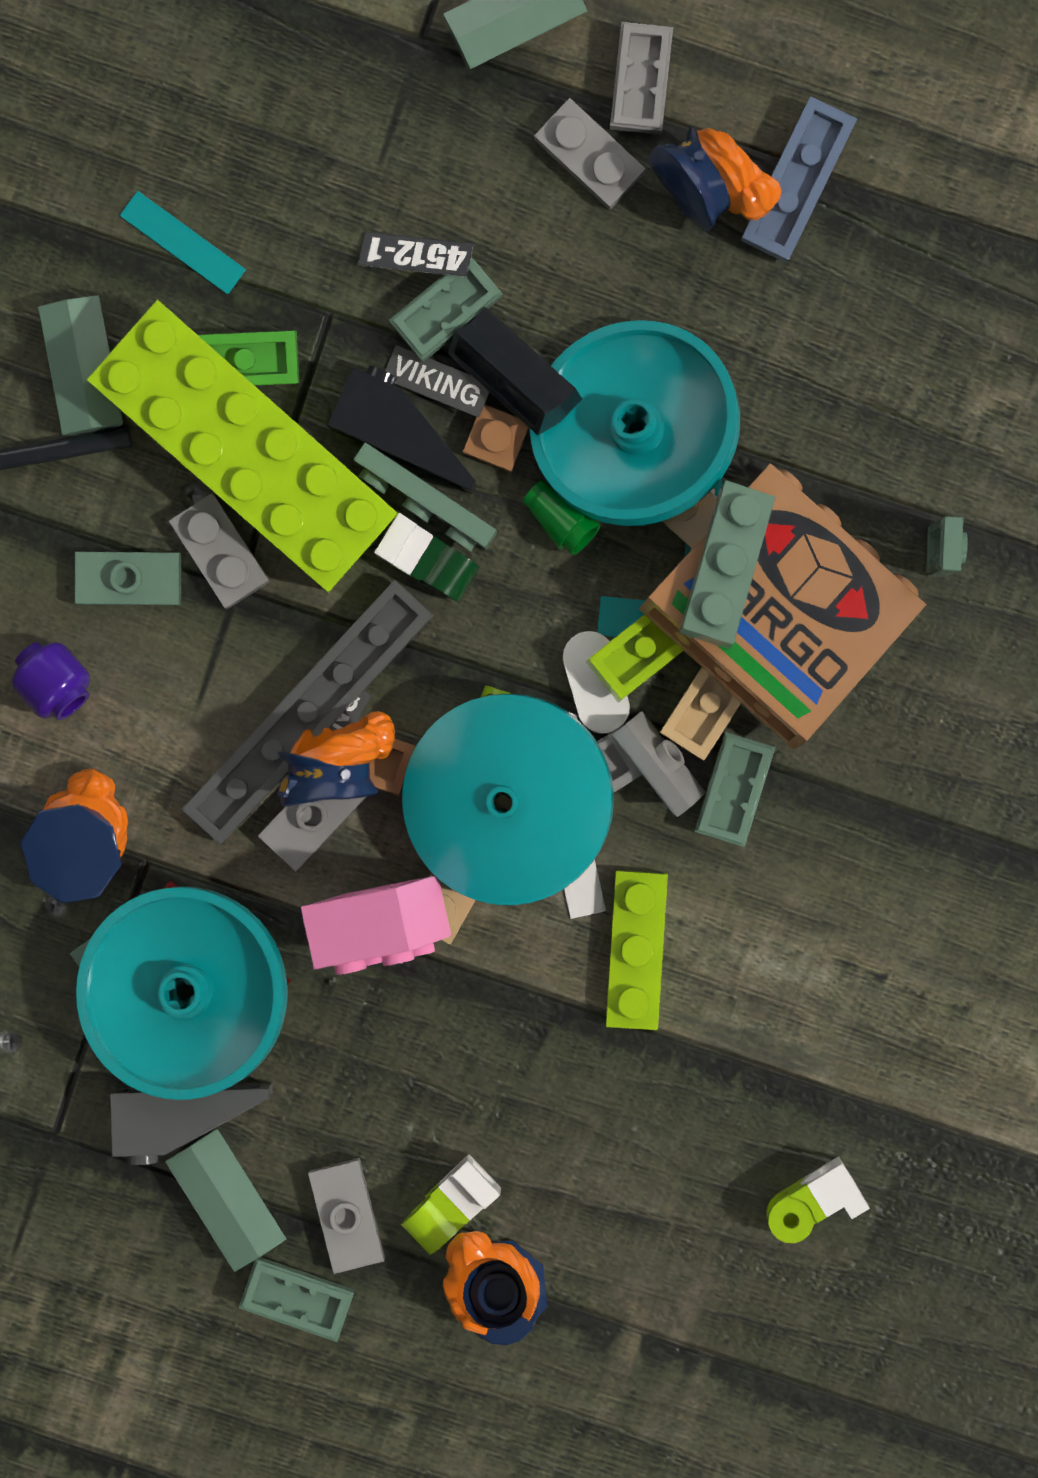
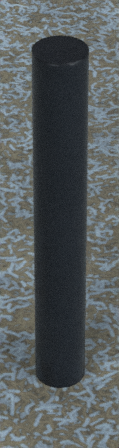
(65, 448)

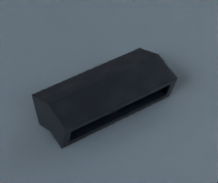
(513, 372)

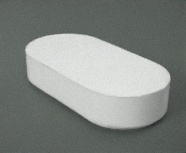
(593, 701)

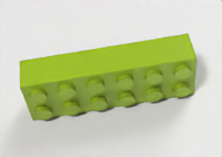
(242, 446)

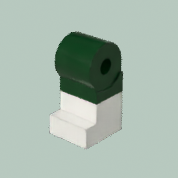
(426, 558)

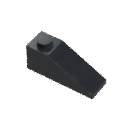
(388, 421)

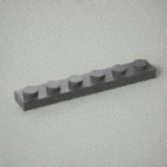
(311, 705)

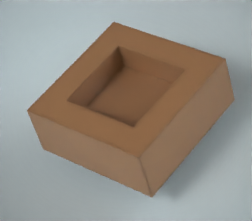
(496, 438)
(389, 772)

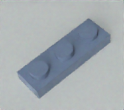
(802, 177)

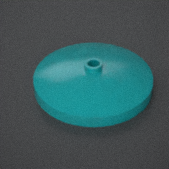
(631, 380)
(556, 789)
(135, 1001)

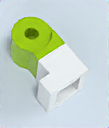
(811, 1200)
(451, 1205)

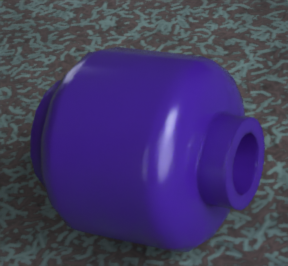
(51, 680)

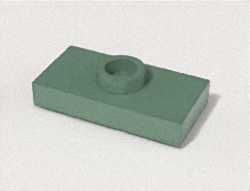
(444, 308)
(946, 547)
(127, 578)
(734, 789)
(296, 1298)

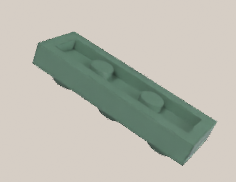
(423, 499)
(727, 564)

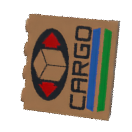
(811, 616)

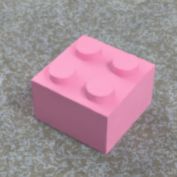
(376, 925)

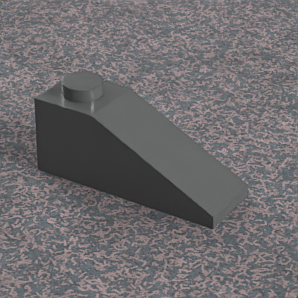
(156, 1126)

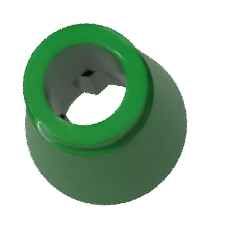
(560, 521)

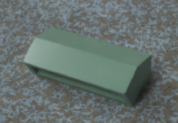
(495, 26)
(75, 348)
(225, 1199)

